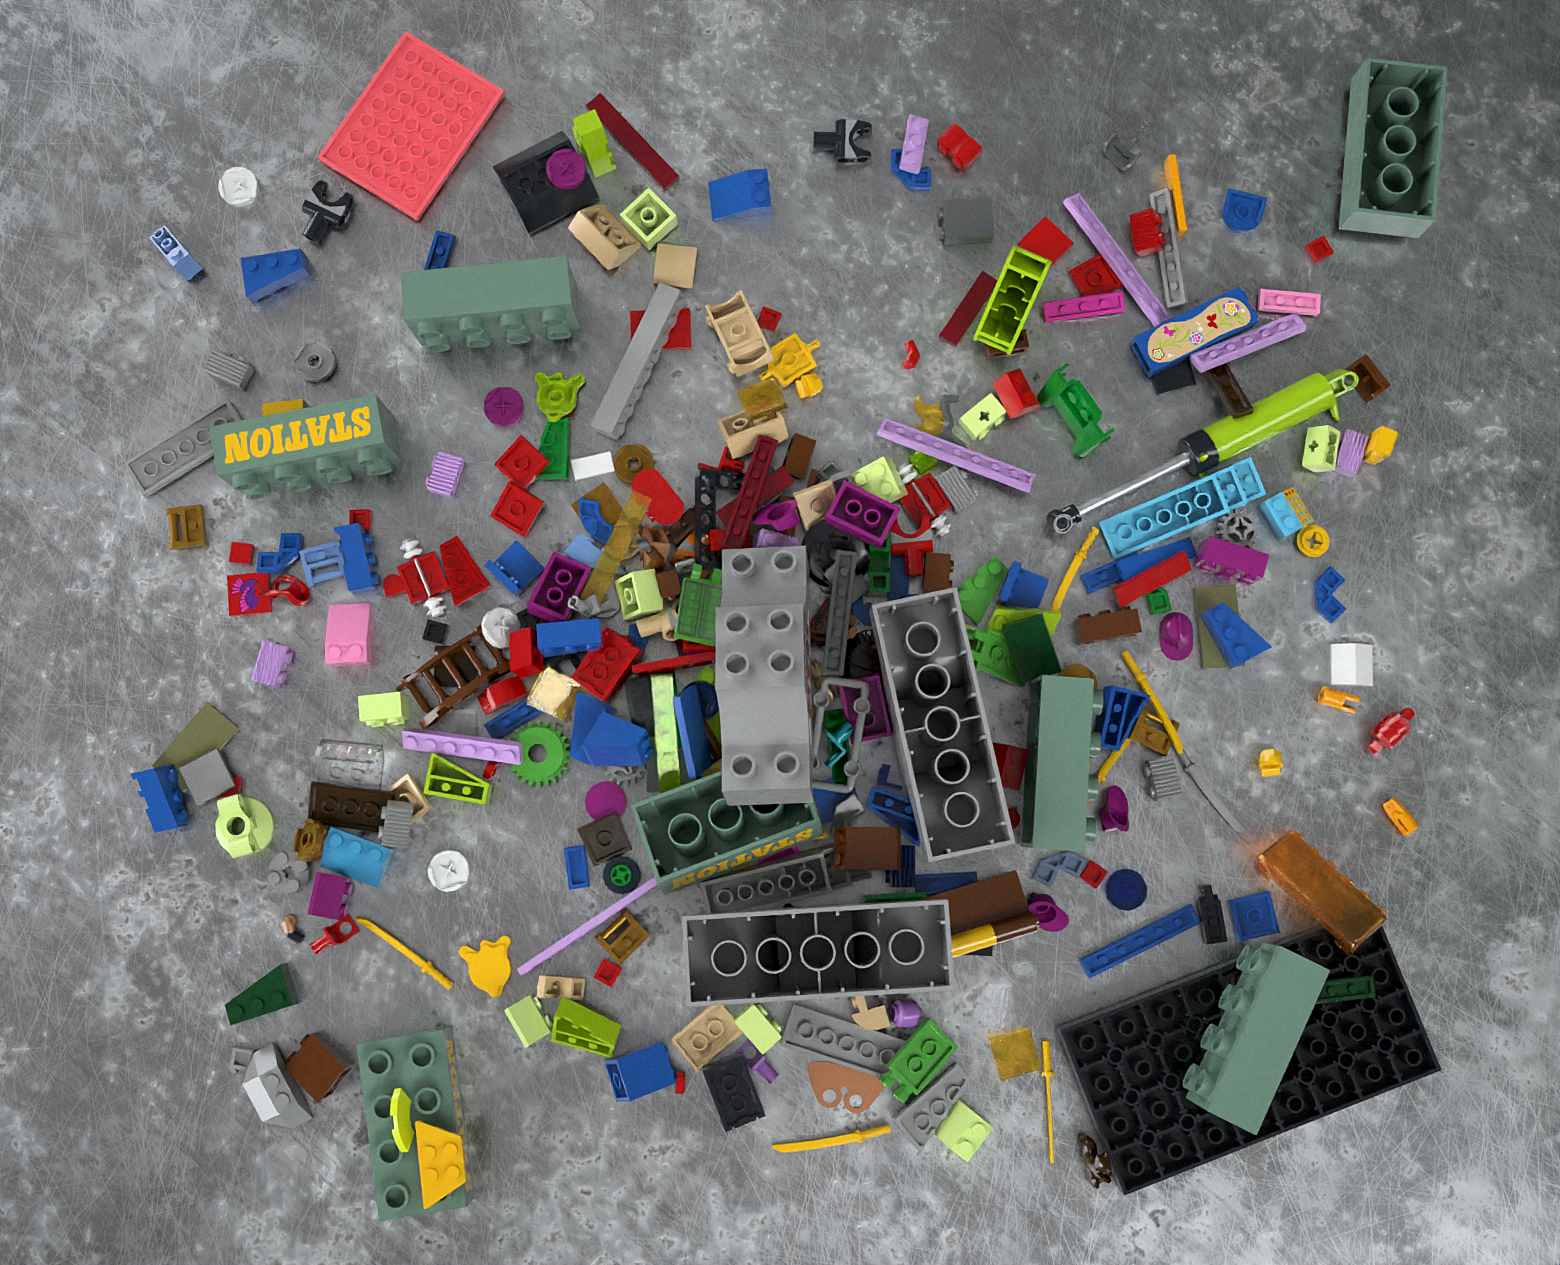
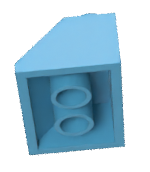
(355, 856)

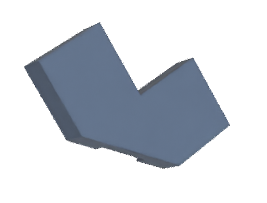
(1048, 867)

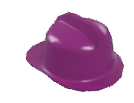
(779, 515)
(1176, 636)
(1115, 811)
(1048, 913)

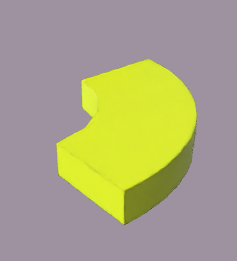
(400, 1109)

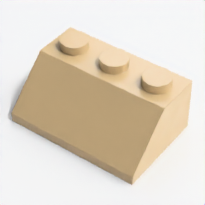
(604, 235)
(742, 434)

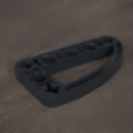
(710, 510)

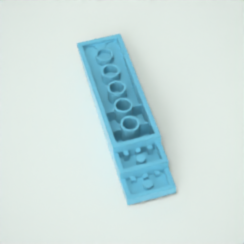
(1182, 508)

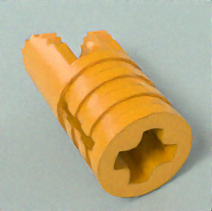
(1336, 699)

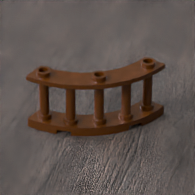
(465, 689)

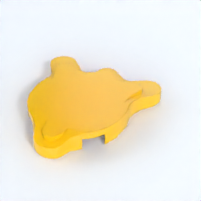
(490, 965)

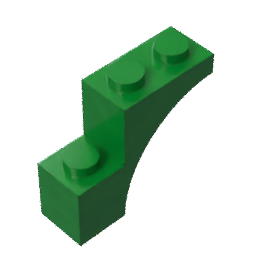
(833, 721)

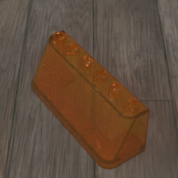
(1321, 890)

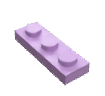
(914, 144)

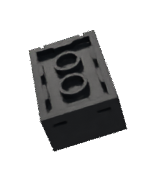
(733, 1091)

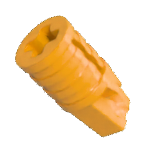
(1400, 816)

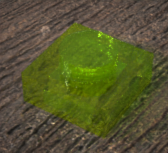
(922, 462)

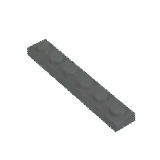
(839, 613)

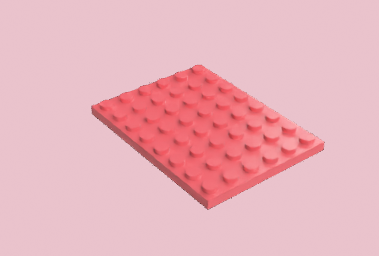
(411, 125)

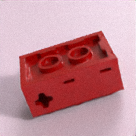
(609, 666)

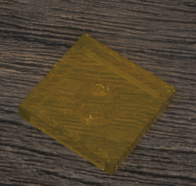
(762, 399)
(553, 693)
(1015, 1053)

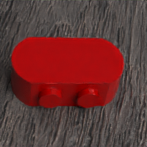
(665, 504)

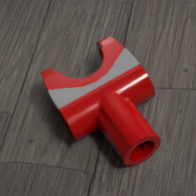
(912, 546)

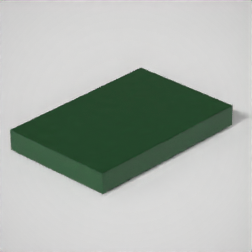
(1031, 647)

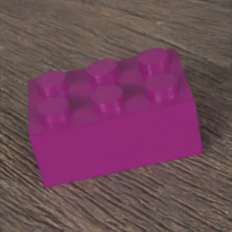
(862, 515)
(1231, 561)
(558, 584)
(876, 721)

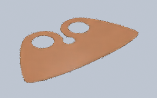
(835, 1076)

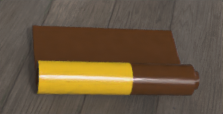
(988, 913)

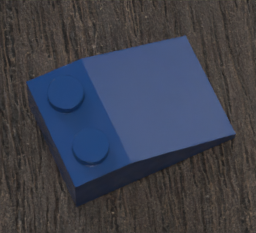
(740, 195)

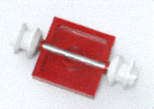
(924, 497)
(423, 577)

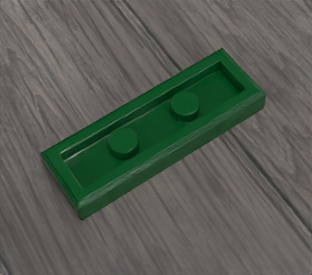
(1347, 989)

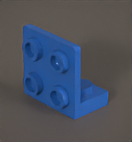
(515, 568)
(1022, 588)

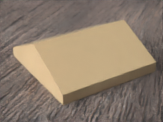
(408, 791)

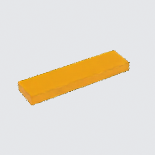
(1173, 183)

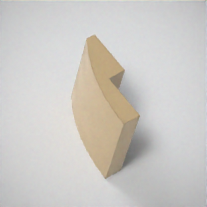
(675, 265)

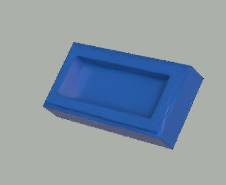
(577, 867)

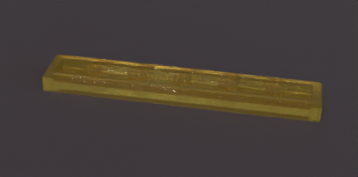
(617, 546)

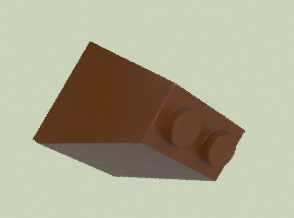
(867, 849)
(318, 1066)

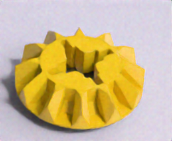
(1320, 537)

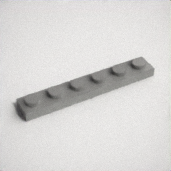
(1170, 257)

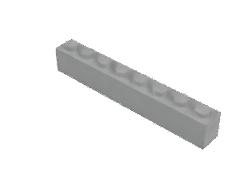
(638, 361)

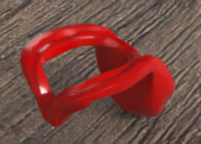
(296, 593)

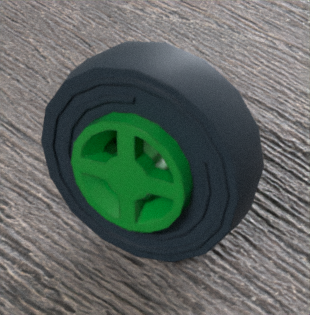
(615, 873)

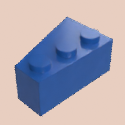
(272, 271)
(357, 558)
(1233, 635)
(569, 637)
(1118, 715)
(585, 716)
(163, 797)
(894, 811)

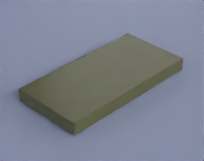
(1205, 599)
(202, 735)

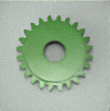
(555, 758)

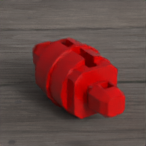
(1391, 731)

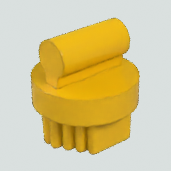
(809, 385)
(1270, 762)

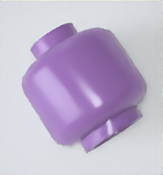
(905, 1013)

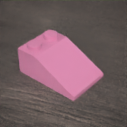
(349, 635)

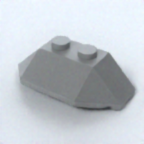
(274, 1090)

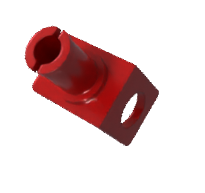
(725, 462)
(334, 935)

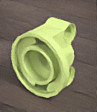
(258, 825)

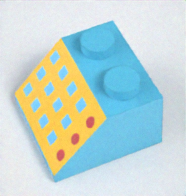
(1285, 513)

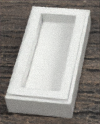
(592, 466)

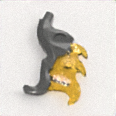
(938, 420)

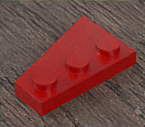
(462, 572)

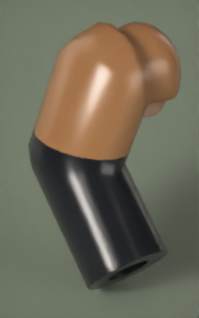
(289, 929)

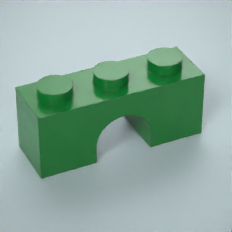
(879, 570)

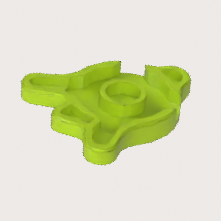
(557, 396)

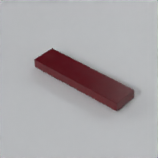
(968, 309)
(774, 485)

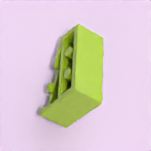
(593, 142)
(1006, 614)
(454, 782)
(584, 1029)

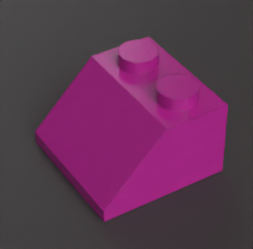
(330, 896)

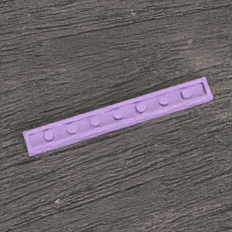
(1116, 259)
(956, 455)
(588, 926)

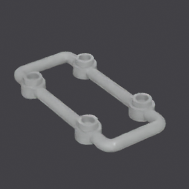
(862, 707)

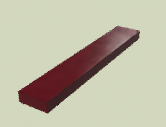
(633, 142)
(749, 493)

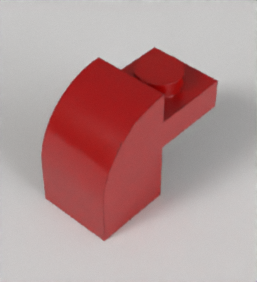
(501, 693)

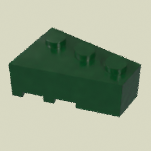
(265, 996)

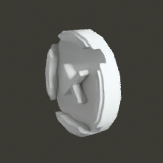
(238, 186)
(498, 625)
(449, 870)

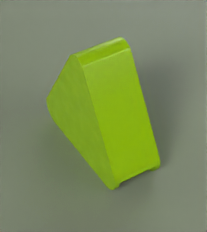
(1012, 299)

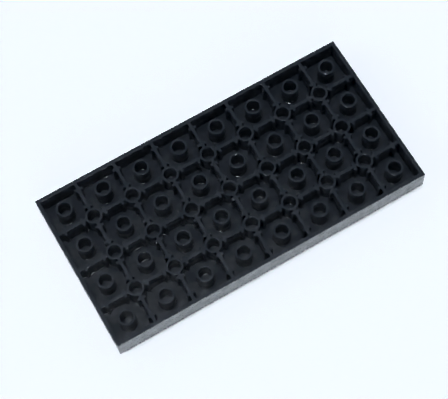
(1138, 1052)

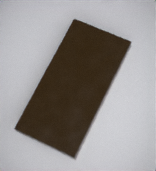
(347, 806)

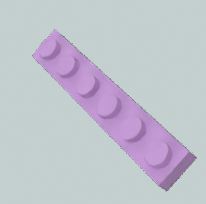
(1247, 342)
(462, 745)

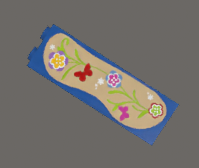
(1194, 331)

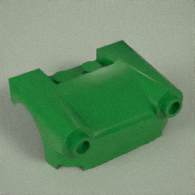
(1076, 410)

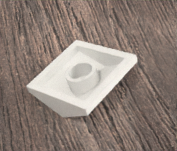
(1351, 664)

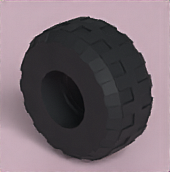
(640, 703)

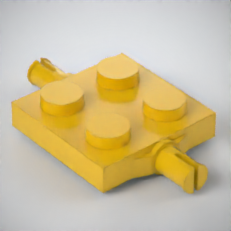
(791, 360)

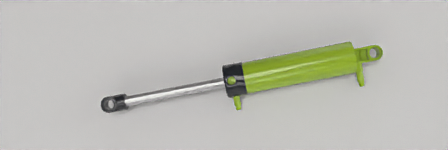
(1229, 437)

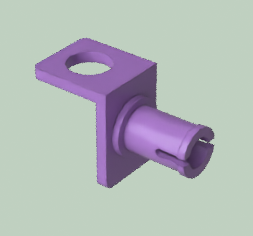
(759, 1063)

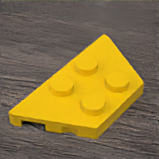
(440, 1161)

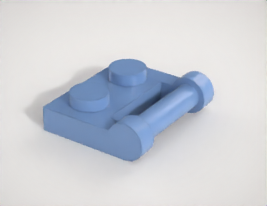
(320, 557)

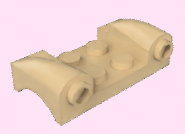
(739, 335)

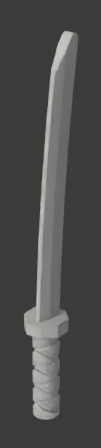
(1191, 768)

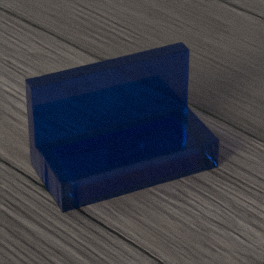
(881, 780)

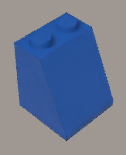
(617, 743)
(640, 1072)

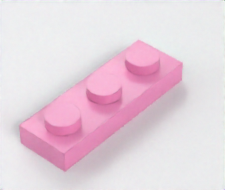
(1289, 302)

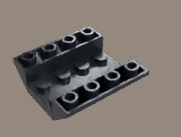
(531, 190)

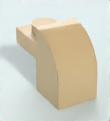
(558, 986)
(869, 1018)

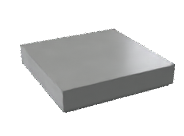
(207, 777)

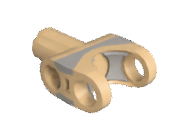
(662, 622)

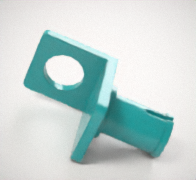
(838, 738)

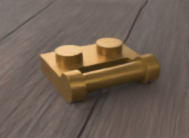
(192, 526)
(1150, 736)
(627, 941)

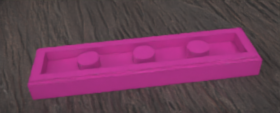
(1083, 306)

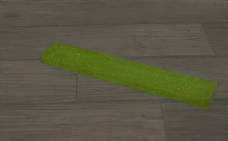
(665, 732)

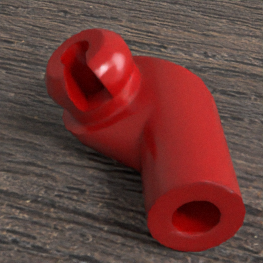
(913, 355)

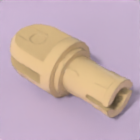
(816, 672)

